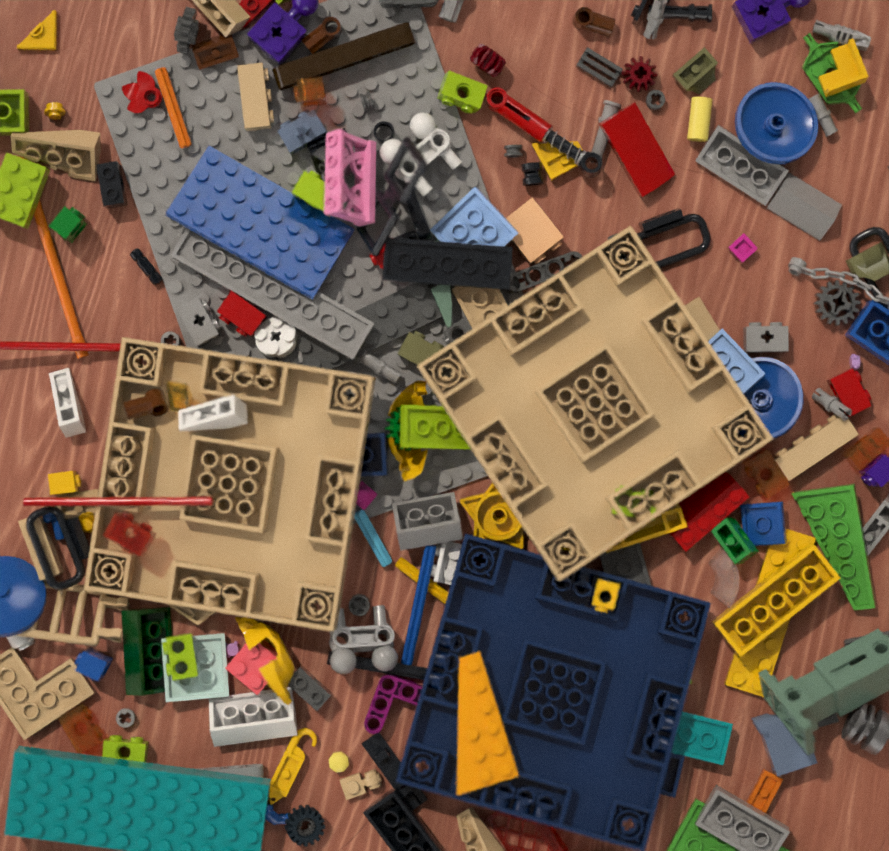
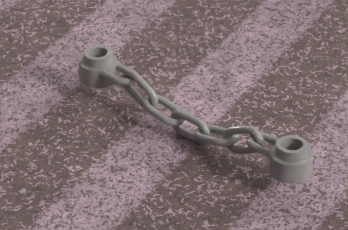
(797, 266)

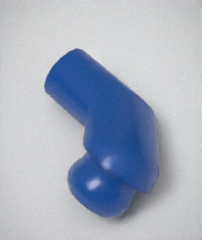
(56, 528)
(273, 817)

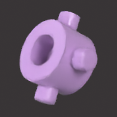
(854, 361)
(232, 649)

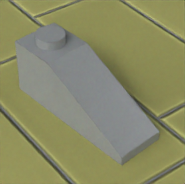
(876, 526)

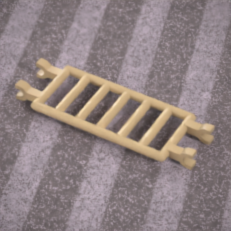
(98, 632)

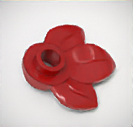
(139, 93)

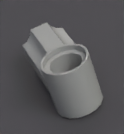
(451, 10)

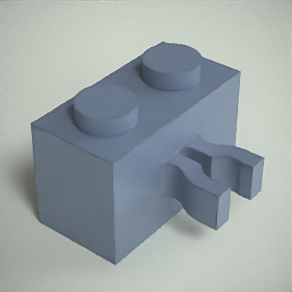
(302, 131)

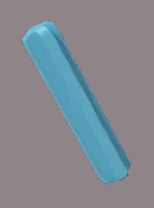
(372, 538)

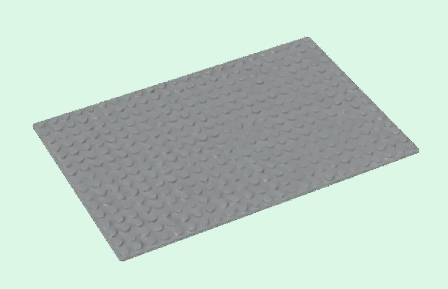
(213, 114)

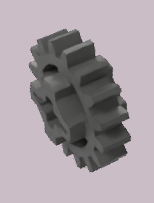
(186, 30)
(840, 294)

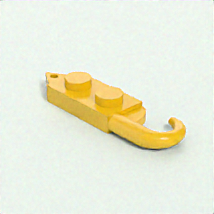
(289, 766)

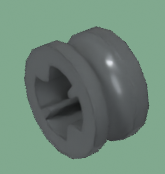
(649, 98)
(367, 101)
(513, 151)

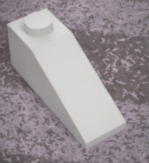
(67, 403)
(216, 414)

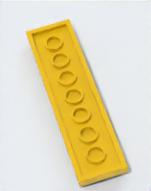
(745, 670)

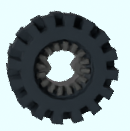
(295, 821)

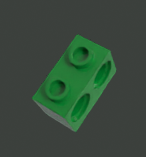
(68, 223)

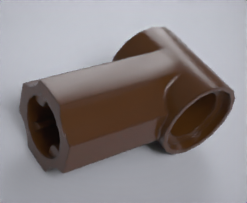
(596, 22)
(320, 37)
(152, 403)

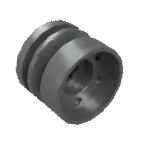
(865, 726)

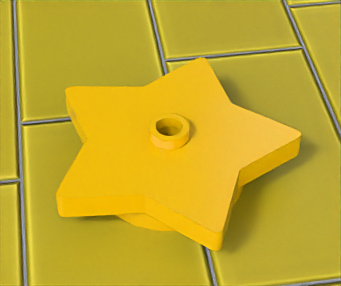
(489, 526)

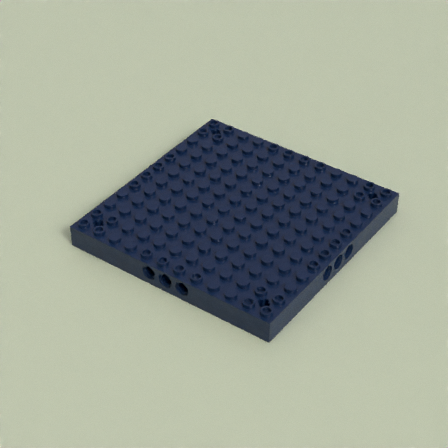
(577, 689)

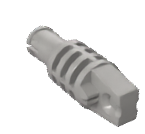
(842, 34)

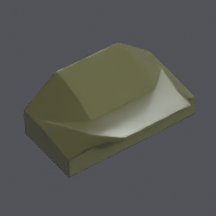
(697, 72)
(870, 263)

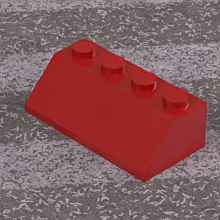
(708, 508)

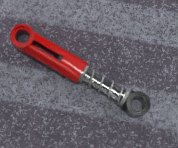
(541, 130)

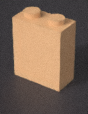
(535, 231)

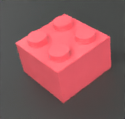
(247, 663)

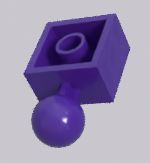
(278, 20)
(759, 26)

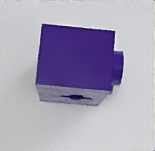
(876, 472)

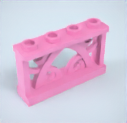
(363, 165)

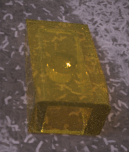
(179, 396)

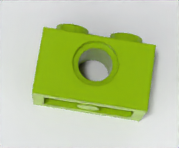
(473, 90)
(137, 747)

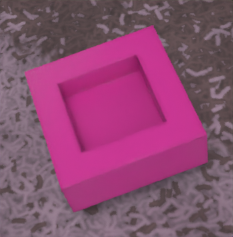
(742, 248)
(365, 495)

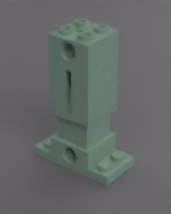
(834, 686)

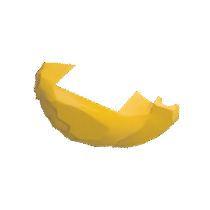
(410, 461)
(277, 672)

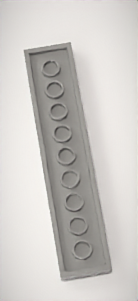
(318, 318)

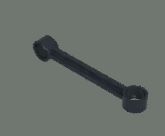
(412, 205)
(399, 670)

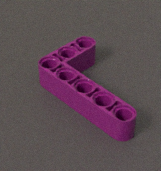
(388, 695)

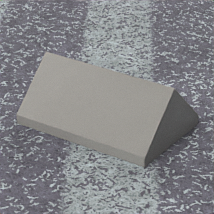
(804, 206)

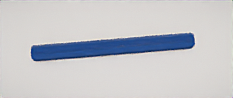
(418, 604)

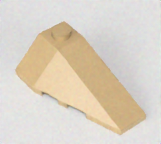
(67, 150)
(475, 833)

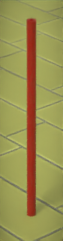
(60, 346)
(118, 501)

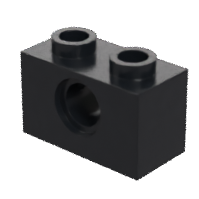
(111, 184)

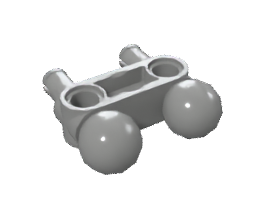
(363, 640)

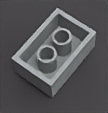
(427, 521)

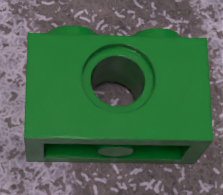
(734, 540)

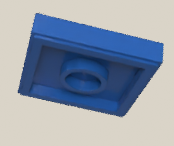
(764, 523)

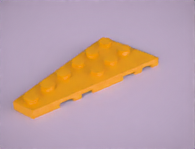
(482, 742)

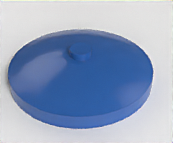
(776, 123)
(776, 397)
(20, 596)

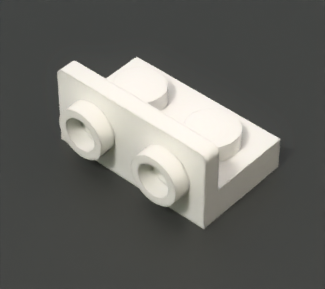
(447, 560)

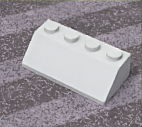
(251, 718)

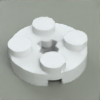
(274, 348)

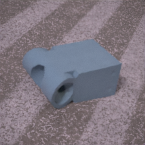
(781, 747)

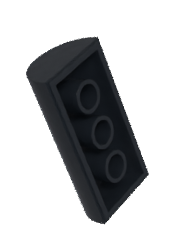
(399, 824)

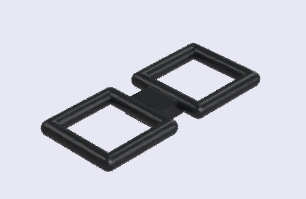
(394, 194)

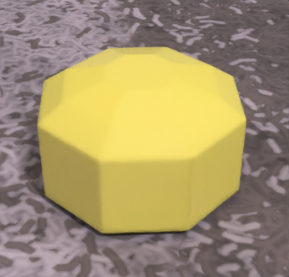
(338, 761)

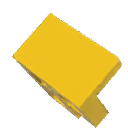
(849, 70)

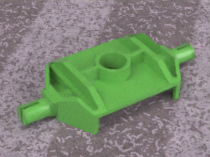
(817, 63)

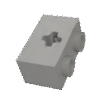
(189, 314)
(778, 338)

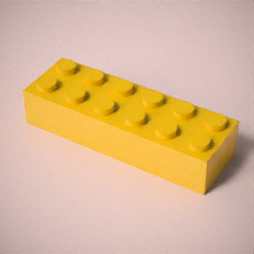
(775, 599)

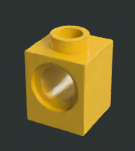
(64, 482)
(610, 587)

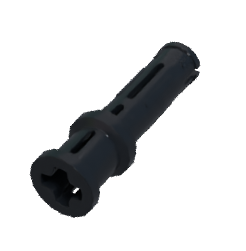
(688, 12)

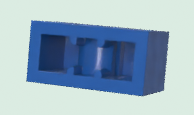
(93, 664)

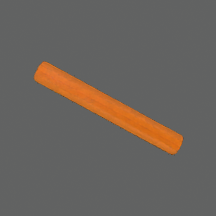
(173, 107)

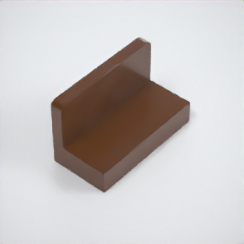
(214, 51)

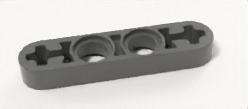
(543, 269)

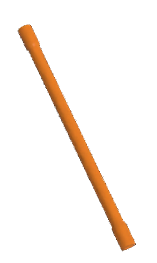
(58, 278)

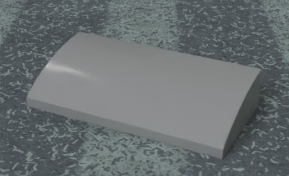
(733, 163)
(740, 823)

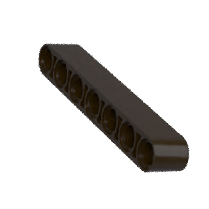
(344, 55)

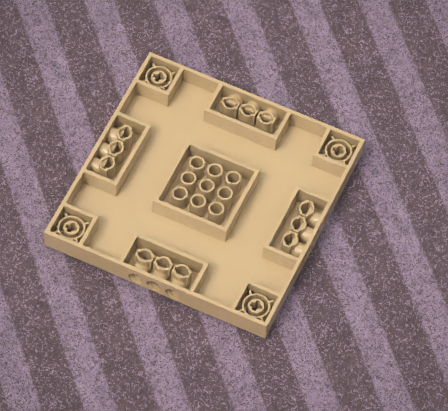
(593, 391)
(276, 484)

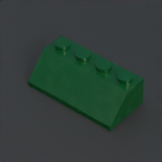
(143, 649)

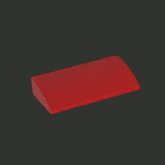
(637, 149)

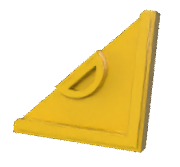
(42, 36)

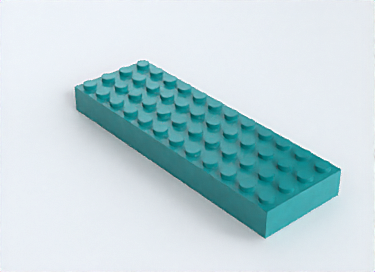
(133, 804)

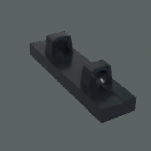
(389, 765)

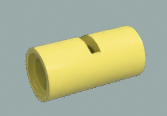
(699, 119)

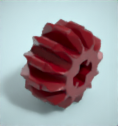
(487, 60)
(632, 70)

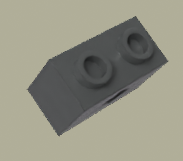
(309, 688)

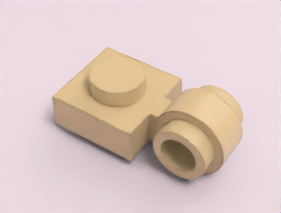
(355, 785)

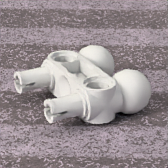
(423, 127)

